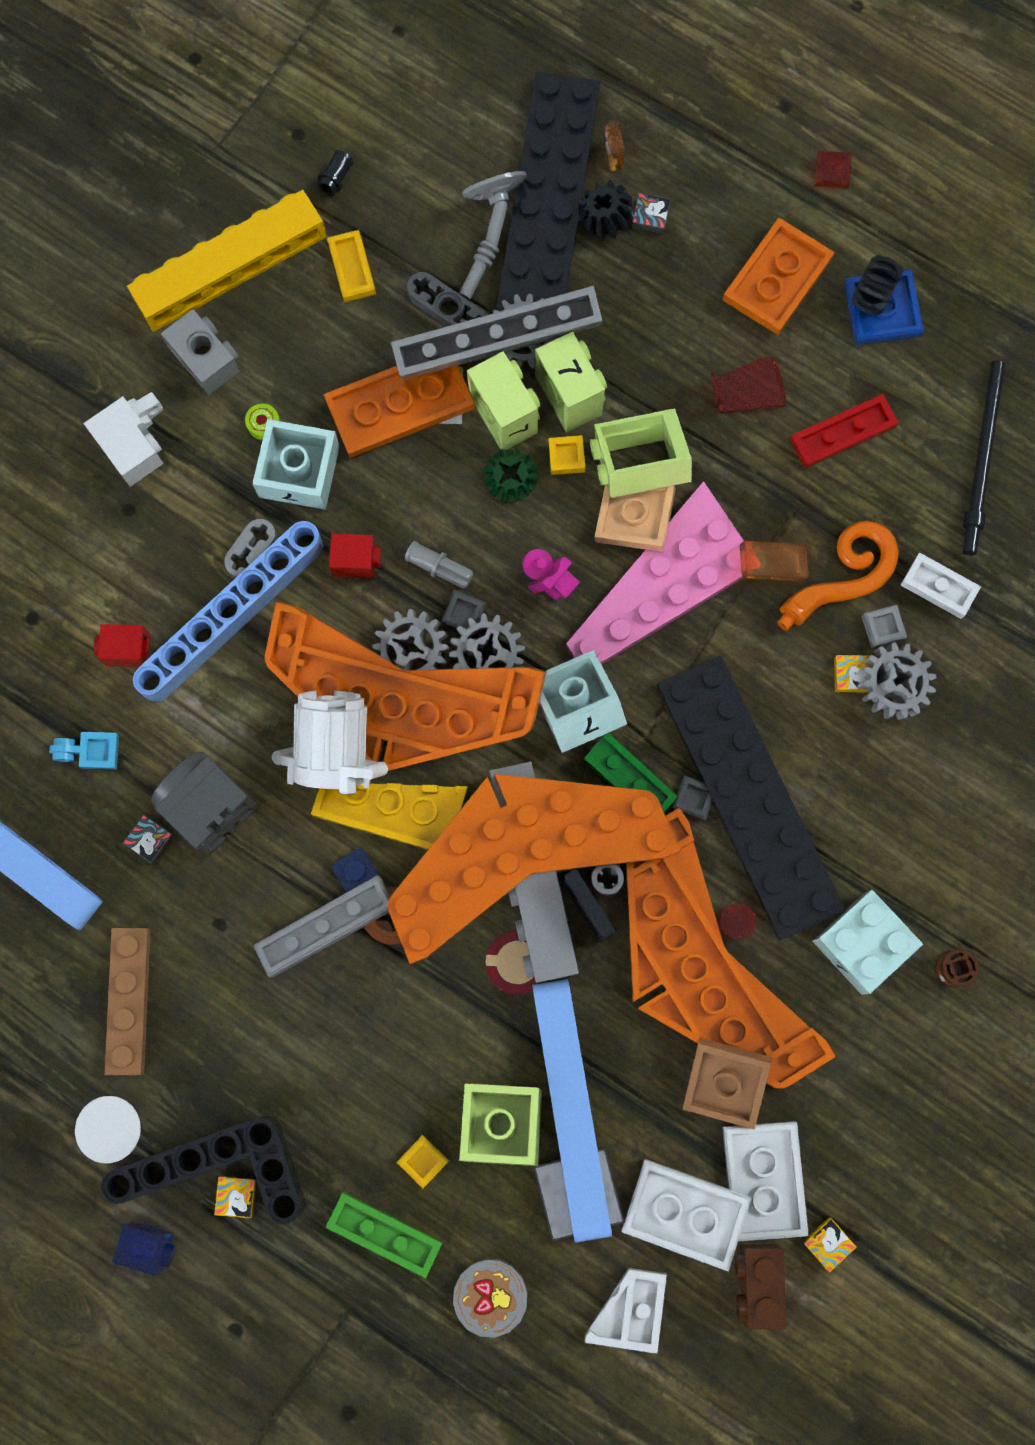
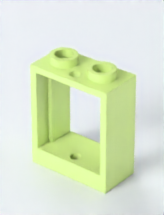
(640, 431)

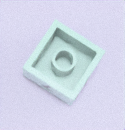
(296, 464)
(580, 702)
(867, 942)

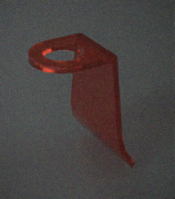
(750, 387)

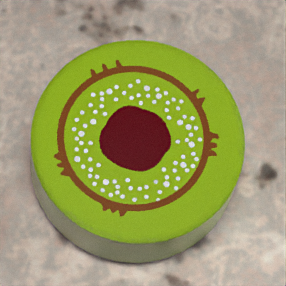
(257, 418)

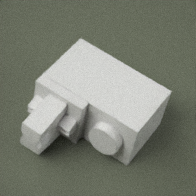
(125, 438)

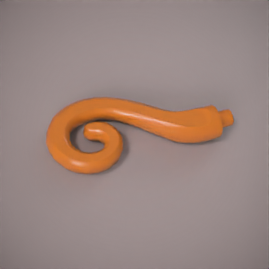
(807, 600)

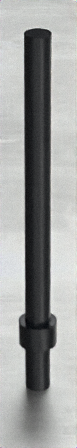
(975, 518)

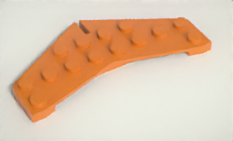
(414, 710)
(496, 848)
(705, 987)

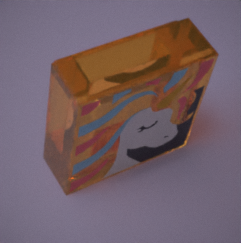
(614, 146)

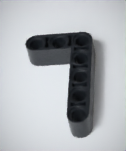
(212, 1158)

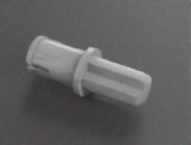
(438, 565)

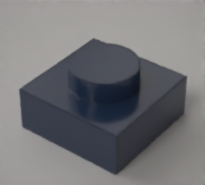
(354, 869)

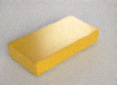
(351, 266)

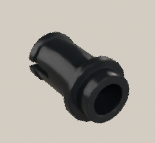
(331, 178)

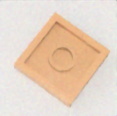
(636, 519)

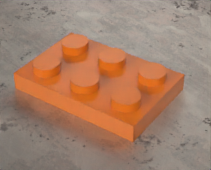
(778, 276)

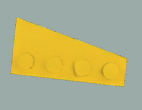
(393, 810)

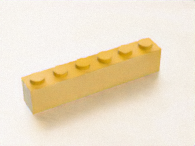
(227, 260)

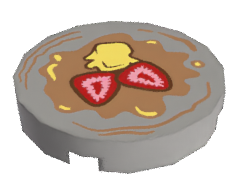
(490, 1297)

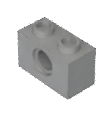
(190, 335)

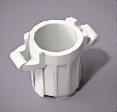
(330, 743)

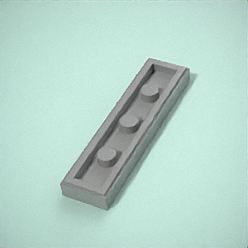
(323, 927)

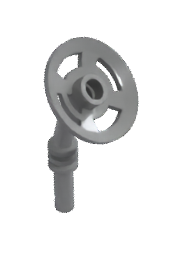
(495, 190)

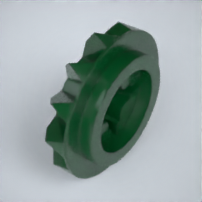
(511, 489)

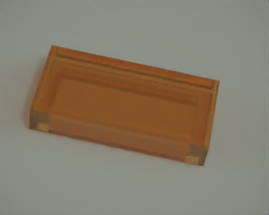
(774, 561)

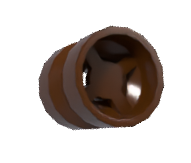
(950, 971)

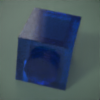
(144, 1248)

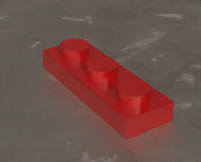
(844, 431)

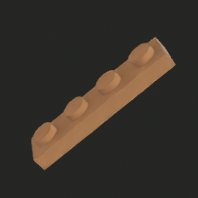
(127, 1001)

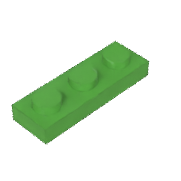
(384, 1234)

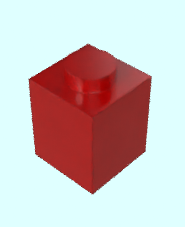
(354, 556)
(122, 645)

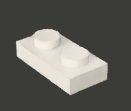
(940, 585)

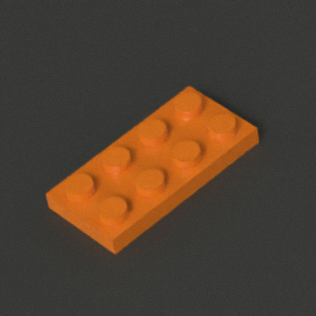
(391, 408)

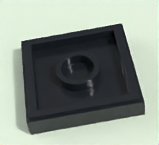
(588, 906)

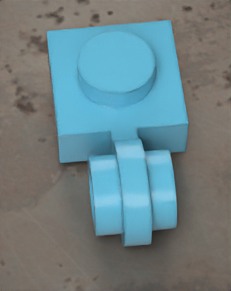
(95, 751)

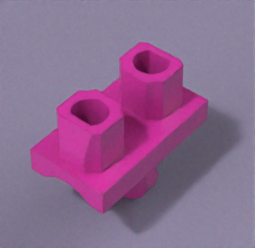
(549, 574)

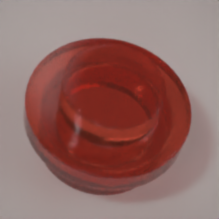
(738, 921)

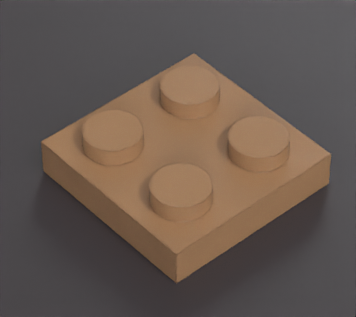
(727, 1083)

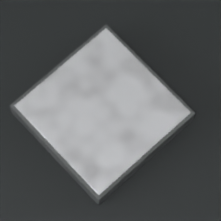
(555, 1201)

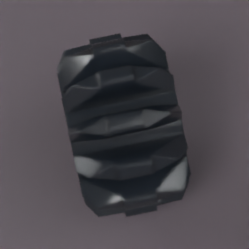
(606, 210)
(877, 285)

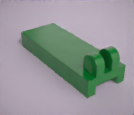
(623, 770)

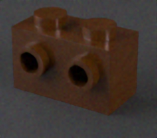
(762, 1286)

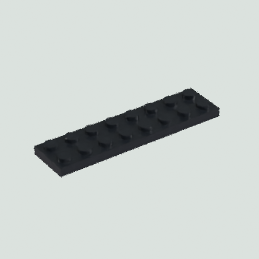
(547, 200)
(750, 798)

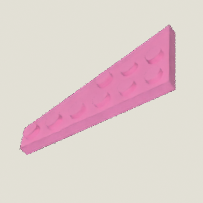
(696, 564)

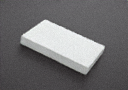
(769, 1170)
(686, 1214)

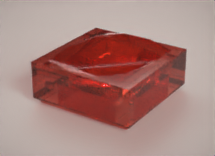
(833, 169)

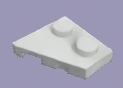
(631, 1313)

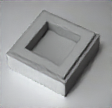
(884, 626)

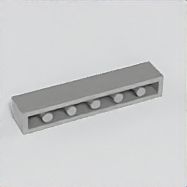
(497, 333)
(541, 911)

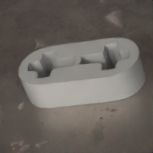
(245, 544)

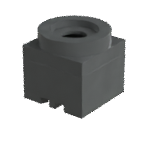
(202, 802)

